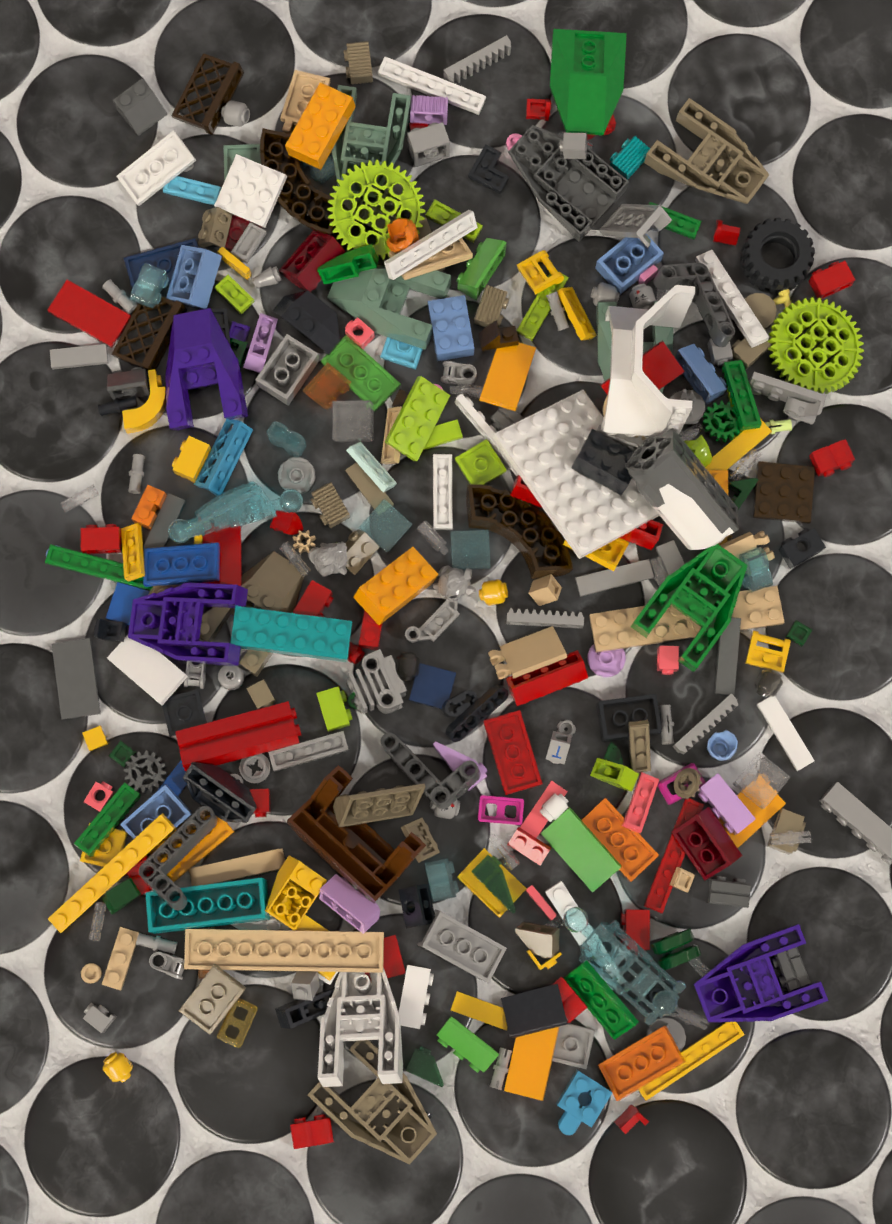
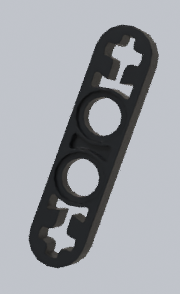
(478, 714)

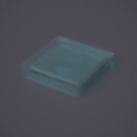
(385, 525)
(470, 549)

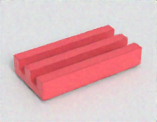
(539, 900)

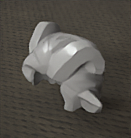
(329, 558)
(454, 582)

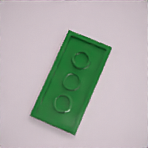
(600, 1000)

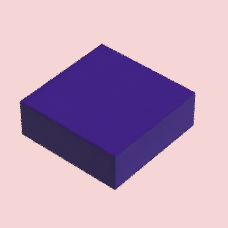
(239, 331)

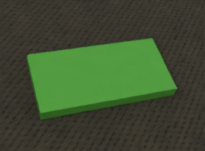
(367, 376)
(581, 849)

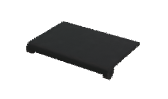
(534, 1011)

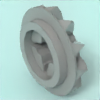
(259, 776)

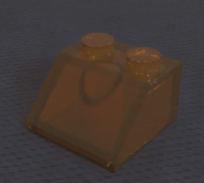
(327, 386)

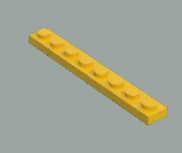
(111, 873)

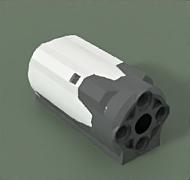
(682, 491)

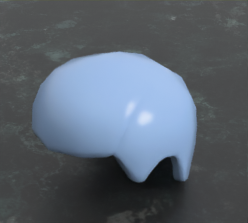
(722, 745)

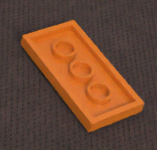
(624, 844)
(641, 1063)

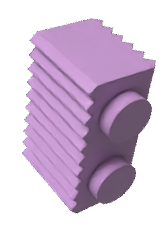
(428, 109)

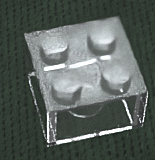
(353, 421)
(761, 780)

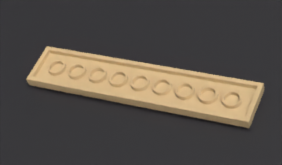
(613, 628)
(284, 950)

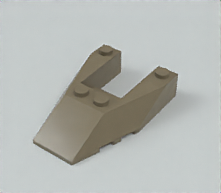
(717, 165)
(270, 586)
(384, 1115)

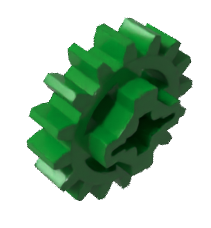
(714, 418)

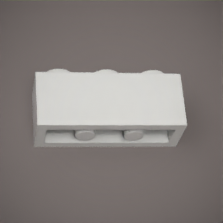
(415, 996)

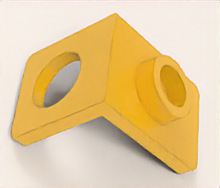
(549, 963)

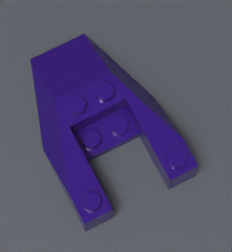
(197, 359)
(173, 621)
(747, 987)

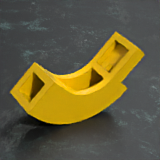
(149, 413)

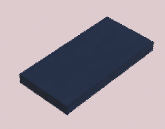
(162, 258)

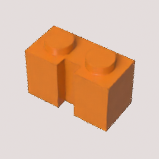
(146, 510)

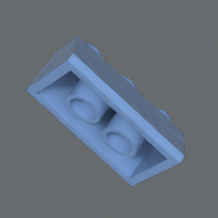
(194, 276)
(700, 373)

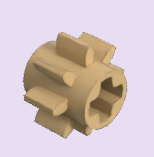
(300, 537)

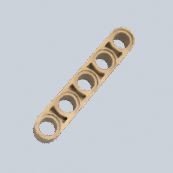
(237, 868)

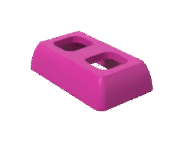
(662, 785)
(501, 802)

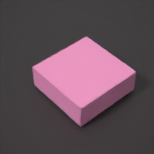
(648, 275)

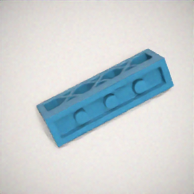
(226, 456)

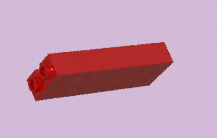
(239, 736)

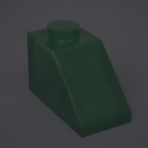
(424, 1066)

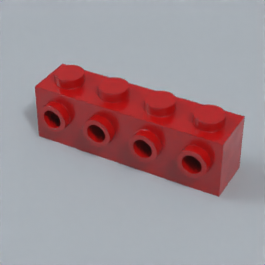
(547, 679)

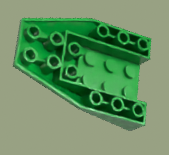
(587, 77)

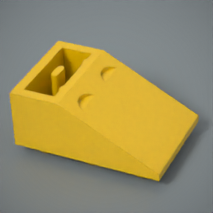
(293, 892)

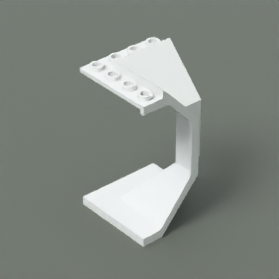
(633, 400)

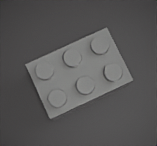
(287, 369)

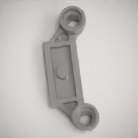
(436, 623)

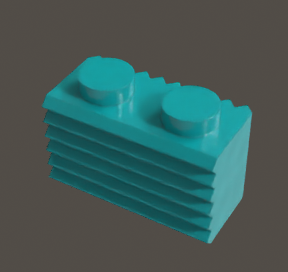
(630, 157)

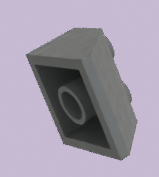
(139, 107)
(128, 383)

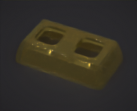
(242, 1025)

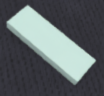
(371, 466)

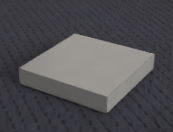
(573, 1045)

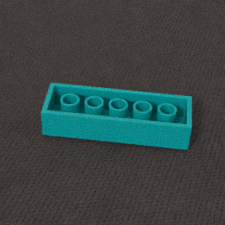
(291, 634)
(210, 906)

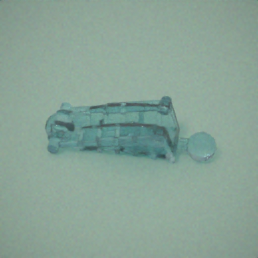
(233, 509)
(664, 1002)

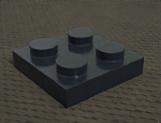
(183, 711)

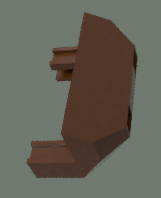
(355, 849)

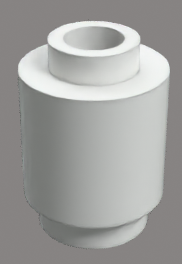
(554, 807)

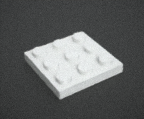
(250, 190)

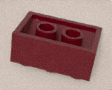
(311, 254)
(707, 843)

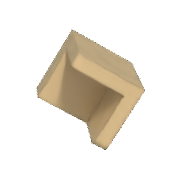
(545, 590)

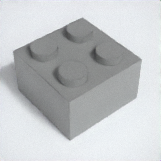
(428, 144)

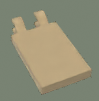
(299, 94)
(748, 542)
(528, 653)

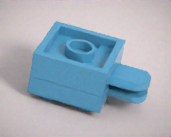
(582, 1102)

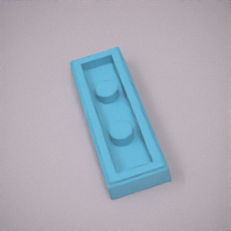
(193, 190)

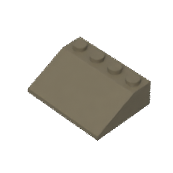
(377, 805)

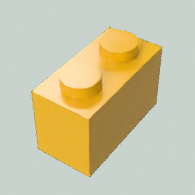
(191, 458)

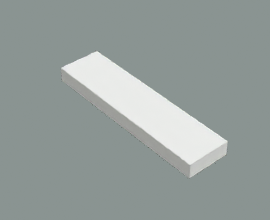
(442, 492)
(785, 733)

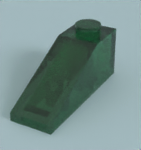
(493, 878)

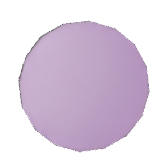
(607, 662)

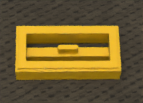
(234, 263)

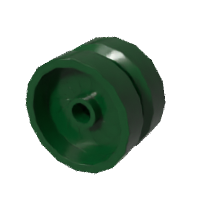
(675, 948)

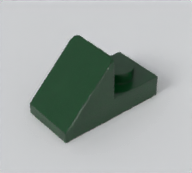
(742, 488)
(121, 895)

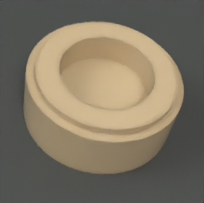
(91, 973)

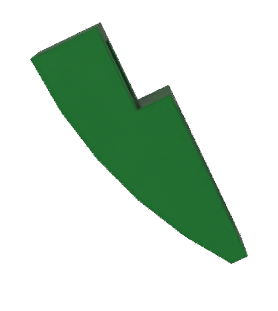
(349, 264)

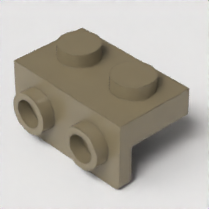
(214, 228)
(359, 550)

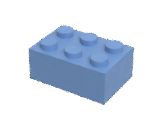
(627, 262)
(451, 328)
(164, 802)

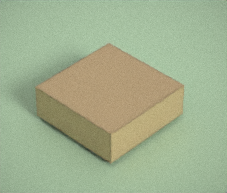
(682, 879)

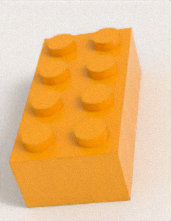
(320, 126)
(395, 585)

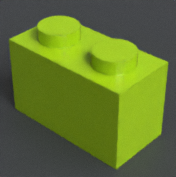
(333, 708)

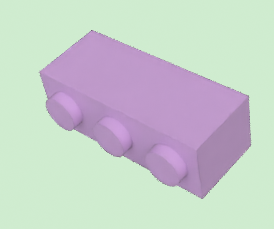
(726, 804)
(349, 903)

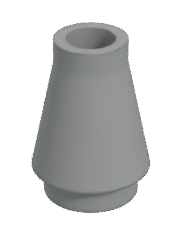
(268, 277)

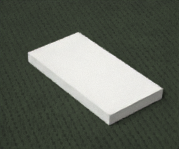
(156, 168)
(147, 669)

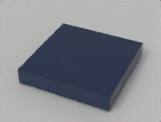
(432, 686)

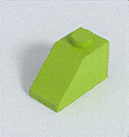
(614, 774)

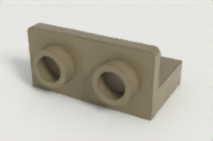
(421, 830)

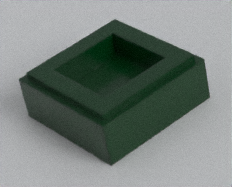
(798, 633)
(122, 753)

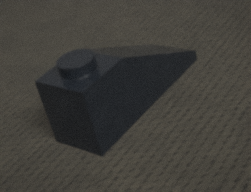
(302, 1011)

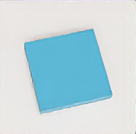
(401, 353)

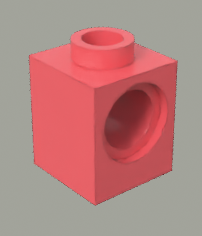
(362, 340)
(668, 659)
(91, 797)

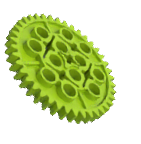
(366, 177)
(816, 314)

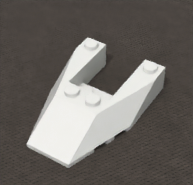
(355, 1013)

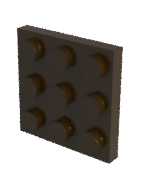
(784, 492)

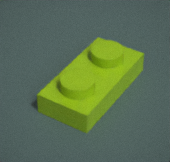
(234, 294)

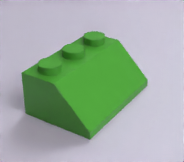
(481, 267)
(466, 1045)

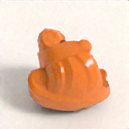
(402, 234)

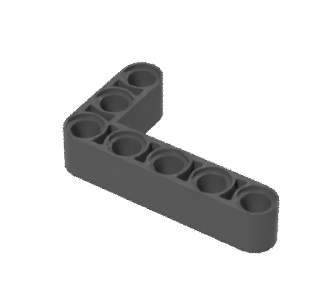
(175, 855)

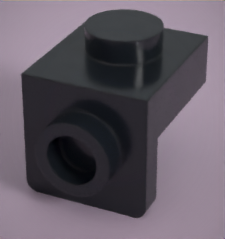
(110, 630)

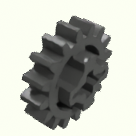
(141, 780)

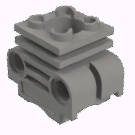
(377, 684)

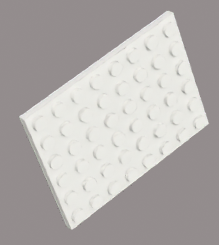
(543, 454)

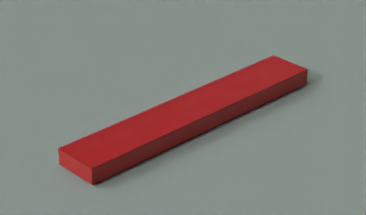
(671, 859)

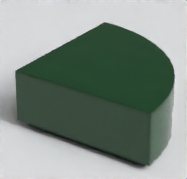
(613, 754)

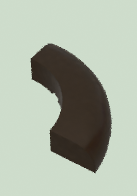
(297, 195)
(521, 525)

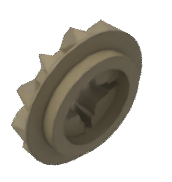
(683, 778)

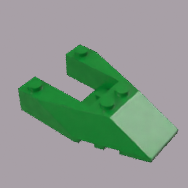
(702, 591)

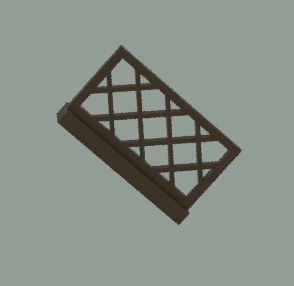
(223, 94)
(161, 340)

